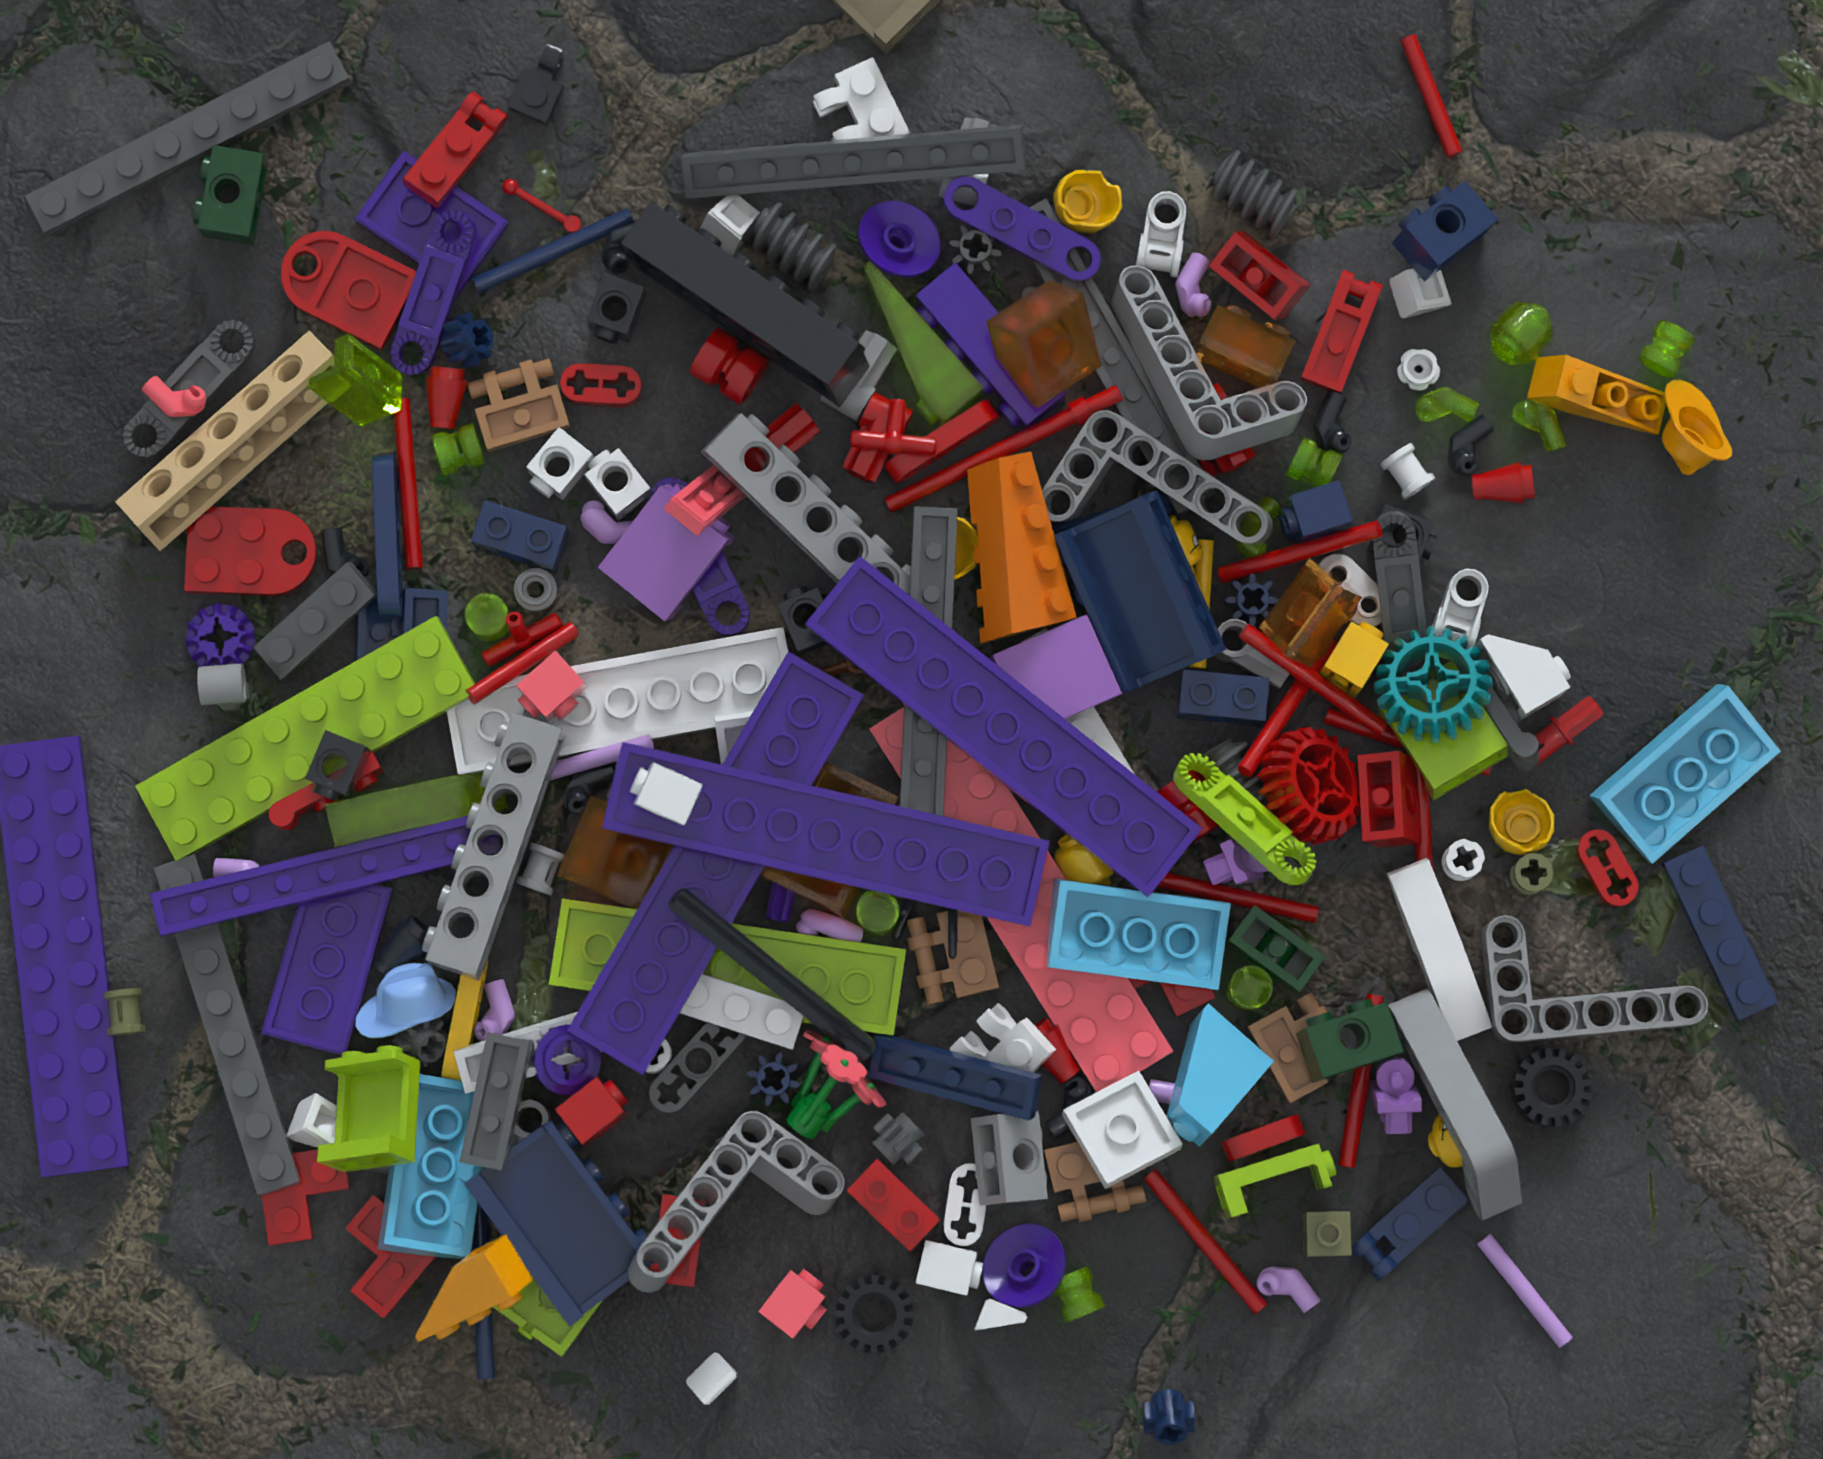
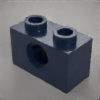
(1430, 248)
(1315, 513)
(520, 537)
(1222, 698)

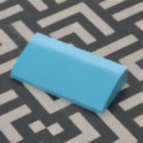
(1685, 772)
(1137, 935)
(427, 1200)

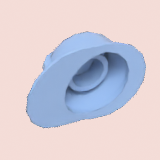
(404, 999)

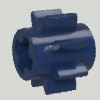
(467, 340)
(1250, 589)
(770, 1091)
(1169, 1417)

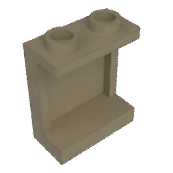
(885, 20)

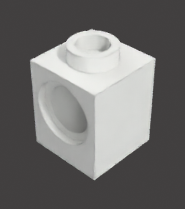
(563, 446)
(620, 501)
(665, 793)
(948, 1268)

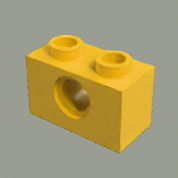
(1354, 657)

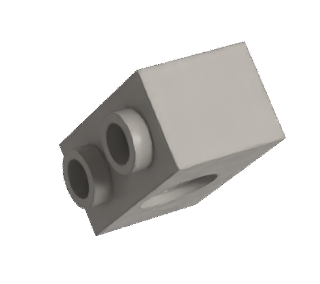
(1009, 1159)

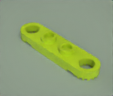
(1244, 819)

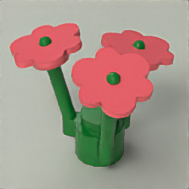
(811, 1112)

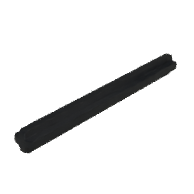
(772, 974)

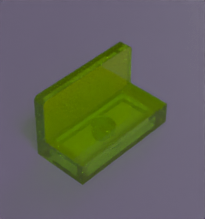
(359, 383)

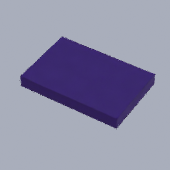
(407, 219)

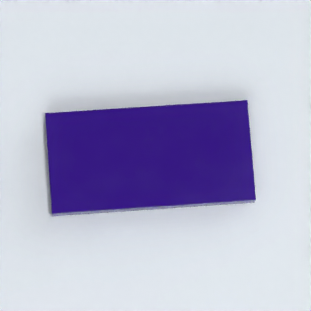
(327, 968)

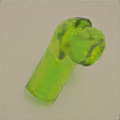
(1442, 402)
(1542, 420)
(1252, 526)

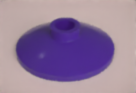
(905, 227)
(1011, 1256)

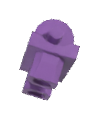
(1234, 864)
(1395, 1095)

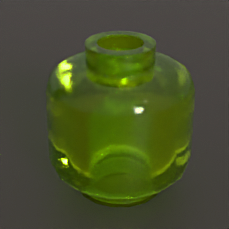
(1521, 333)

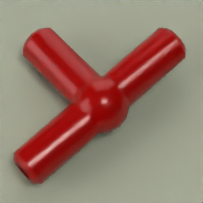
(893, 440)
(521, 636)

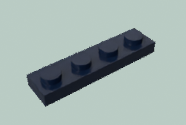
(1719, 933)
(955, 1076)

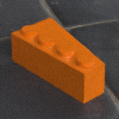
(1015, 550)

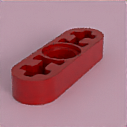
(948, 438)

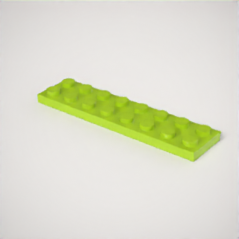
(271, 754)
(850, 975)

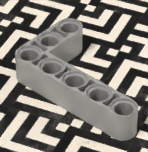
(1189, 378)
(1155, 472)
(1575, 1007)
(1484, 1146)
(718, 1188)

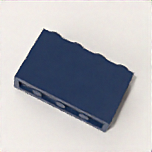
(1139, 592)
(560, 1220)

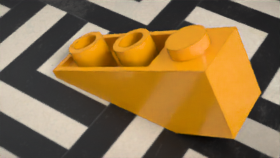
(1596, 394)
(474, 1285)

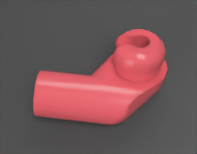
(175, 403)

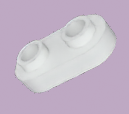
(1360, 583)

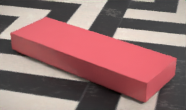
(704, 500)

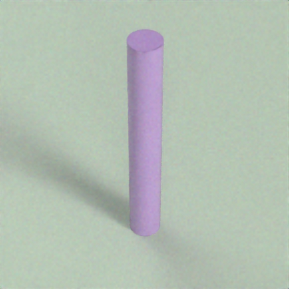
(595, 758)
(1524, 1290)

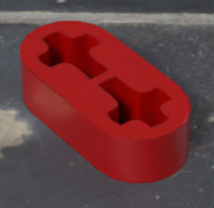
(601, 374)
(1616, 863)
(1263, 1137)

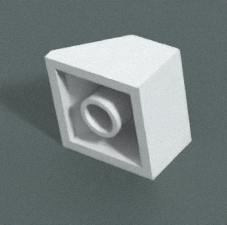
(1524, 673)

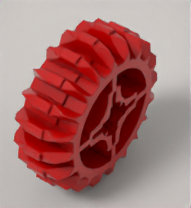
(1300, 788)

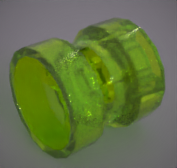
(1667, 347)
(448, 452)
(1314, 464)
(492, 620)
(877, 912)
(1255, 984)
(1077, 1295)

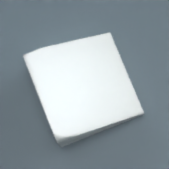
(730, 221)
(1416, 296)
(314, 1122)
(997, 1314)
(711, 1378)

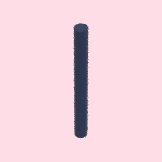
(551, 251)
(484, 1327)

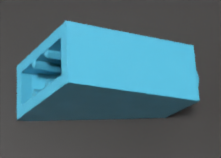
(1212, 1075)

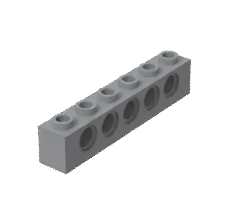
(727, 455)
(470, 954)

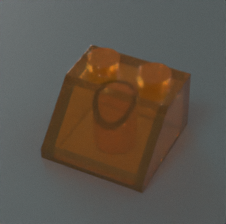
(1045, 341)
(1244, 346)
(1310, 613)
(611, 862)

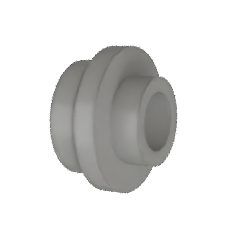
(531, 576)

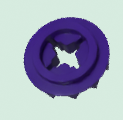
(233, 621)
(577, 1073)

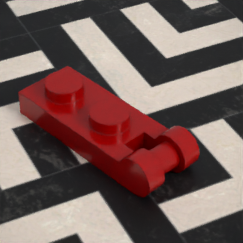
(454, 150)
(1340, 334)
(286, 811)

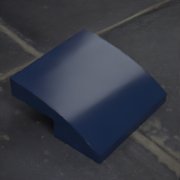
(418, 607)

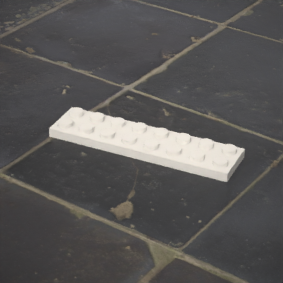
(633, 696)

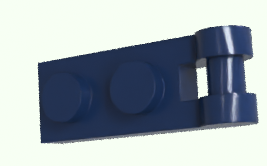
(1410, 1222)

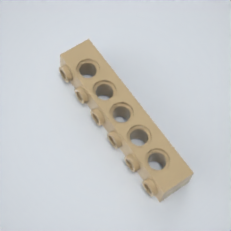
(228, 444)

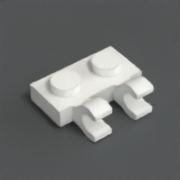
(868, 101)
(1019, 1044)

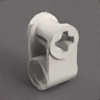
(1162, 242)
(1462, 614)

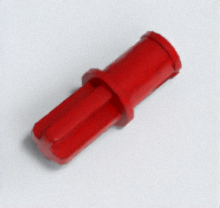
(1567, 727)

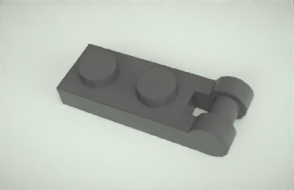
(1521, 745)

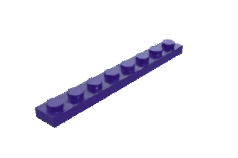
(312, 876)

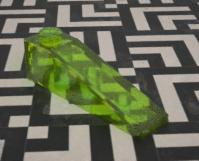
(932, 369)
(405, 808)

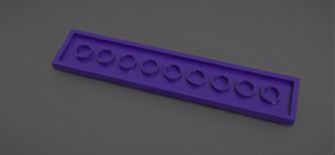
(1003, 726)
(837, 837)
(659, 951)
(61, 957)

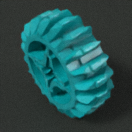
(1416, 684)

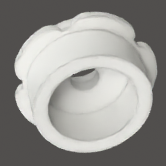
(1422, 358)

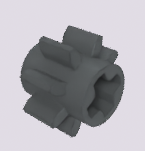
(983, 257)
(423, 1041)
(898, 1138)

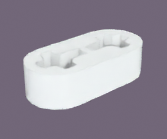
(954, 1206)

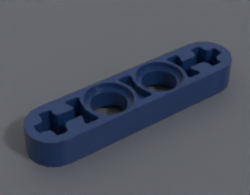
(387, 536)

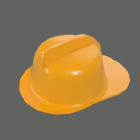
(1693, 430)

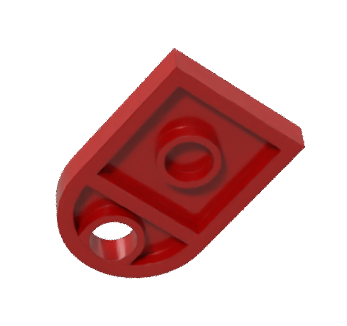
(350, 288)
(243, 552)

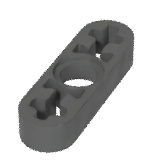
(680, 1060)

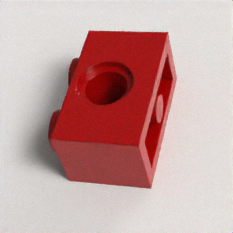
(1259, 275)
(1388, 799)
(593, 1110)
(893, 1205)

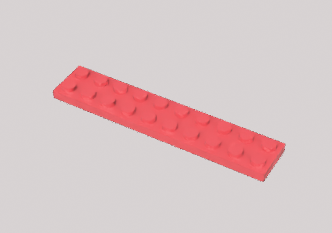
(1096, 1012)

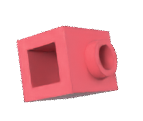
(551, 689)
(795, 1303)

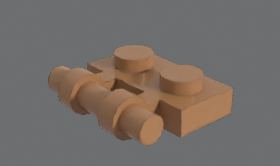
(519, 417)
(971, 969)
(1278, 1040)
(1072, 1170)

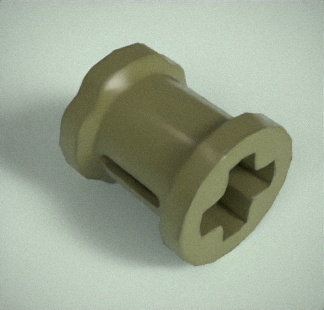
(1540, 864)
(124, 1012)

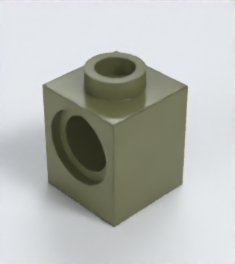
(1326, 1234)

